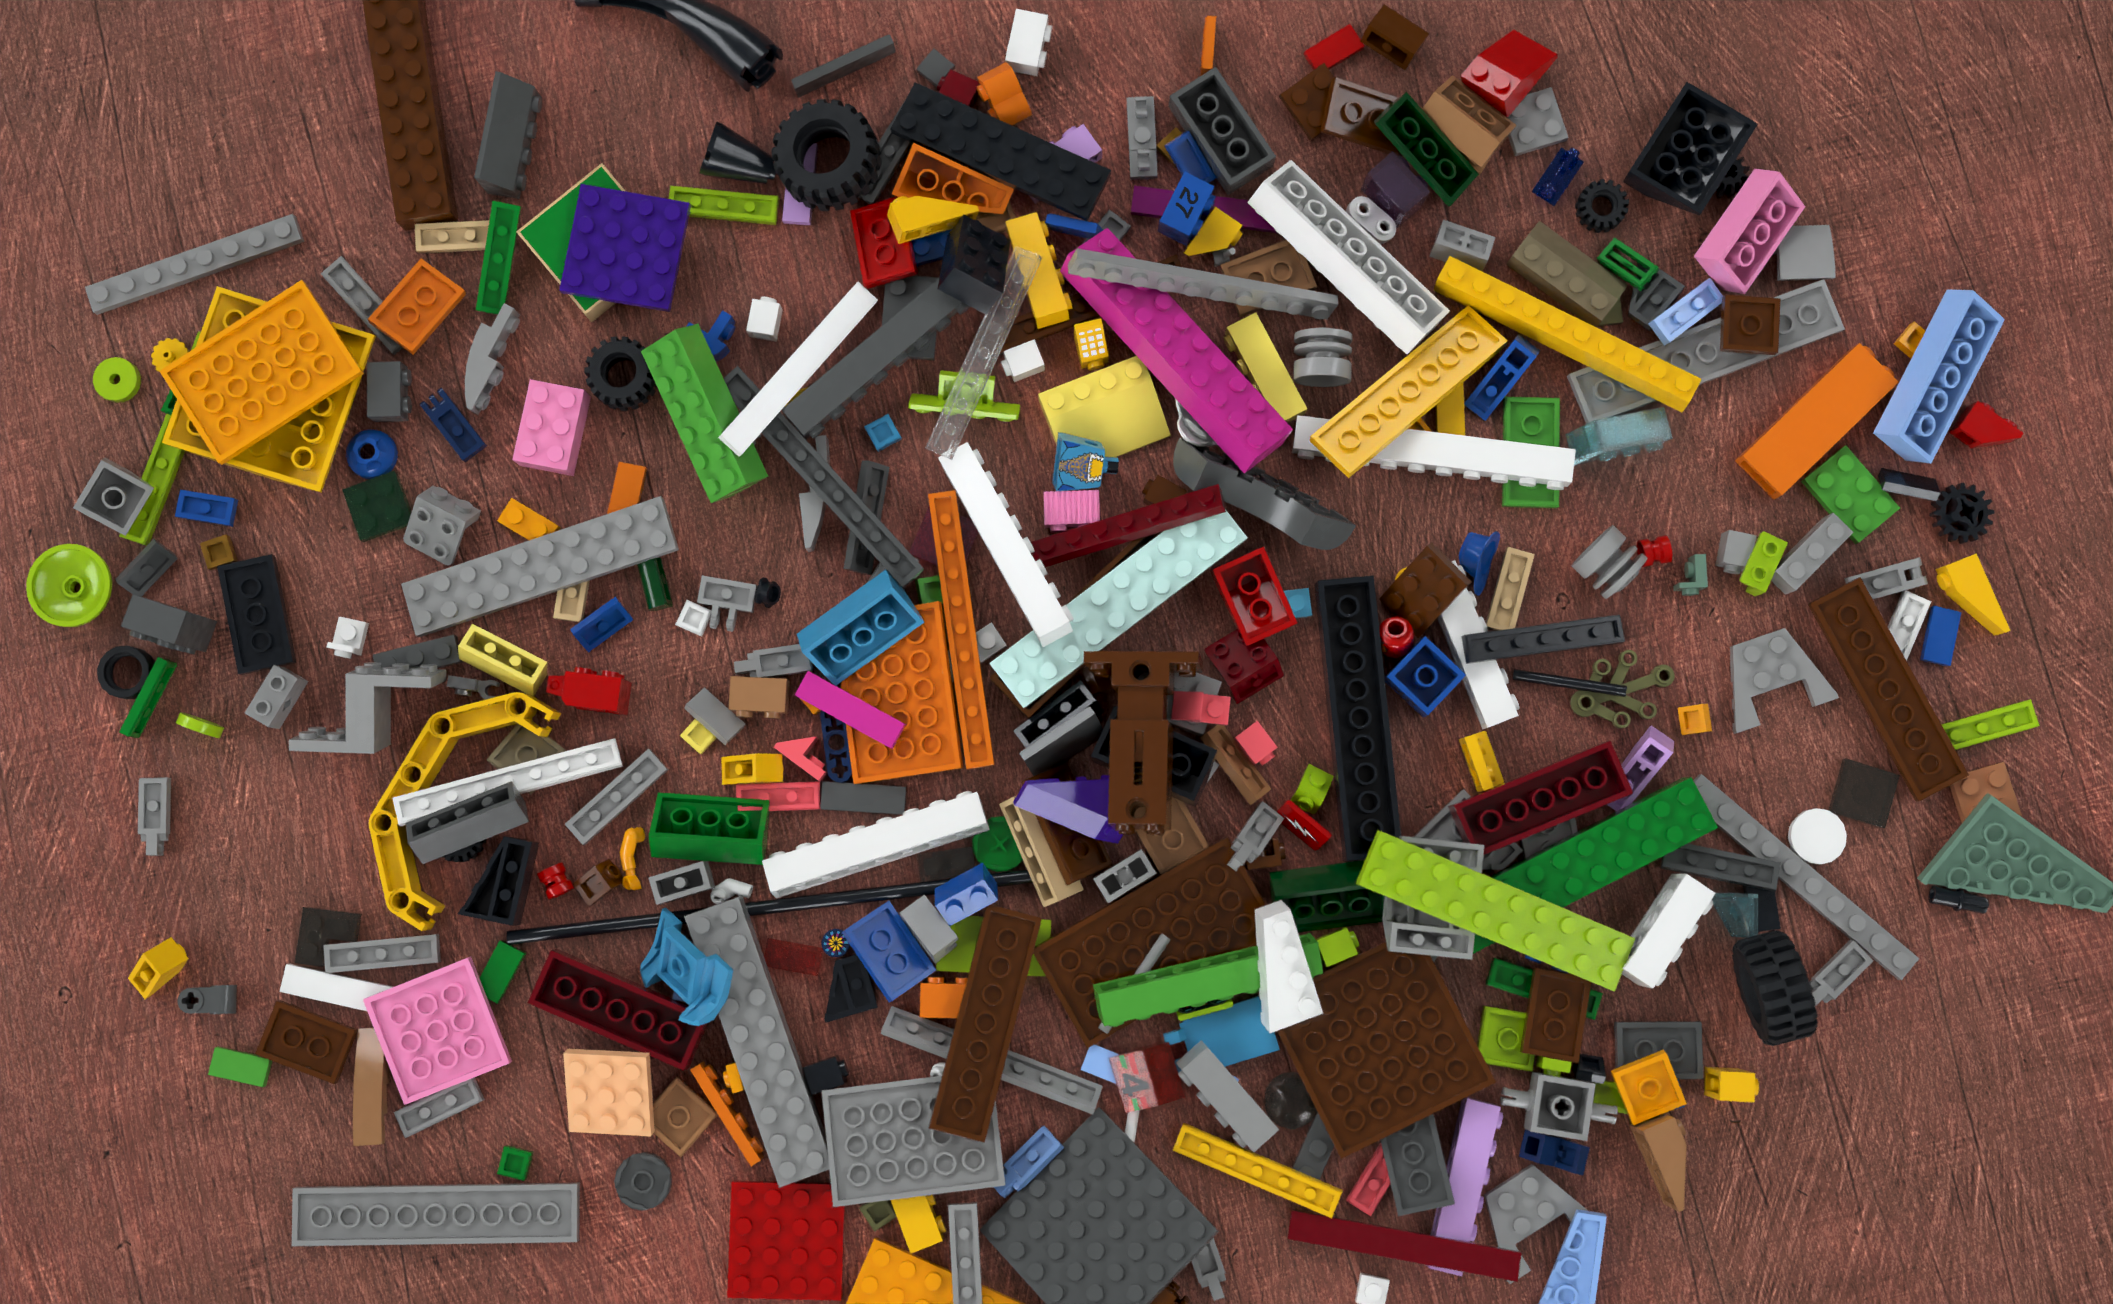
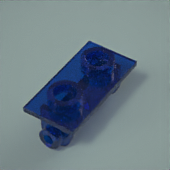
(1558, 175)

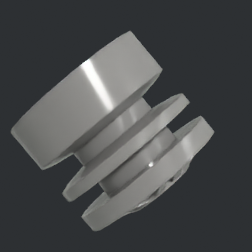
(1323, 359)
(1609, 562)

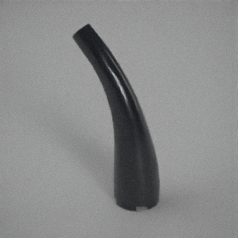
(726, 38)

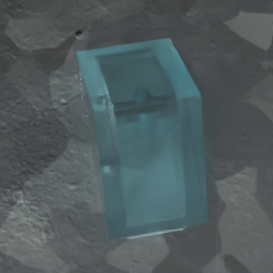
(1738, 913)

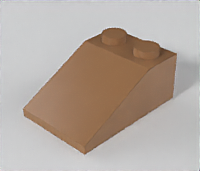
(1665, 1156)

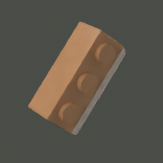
(1468, 120)

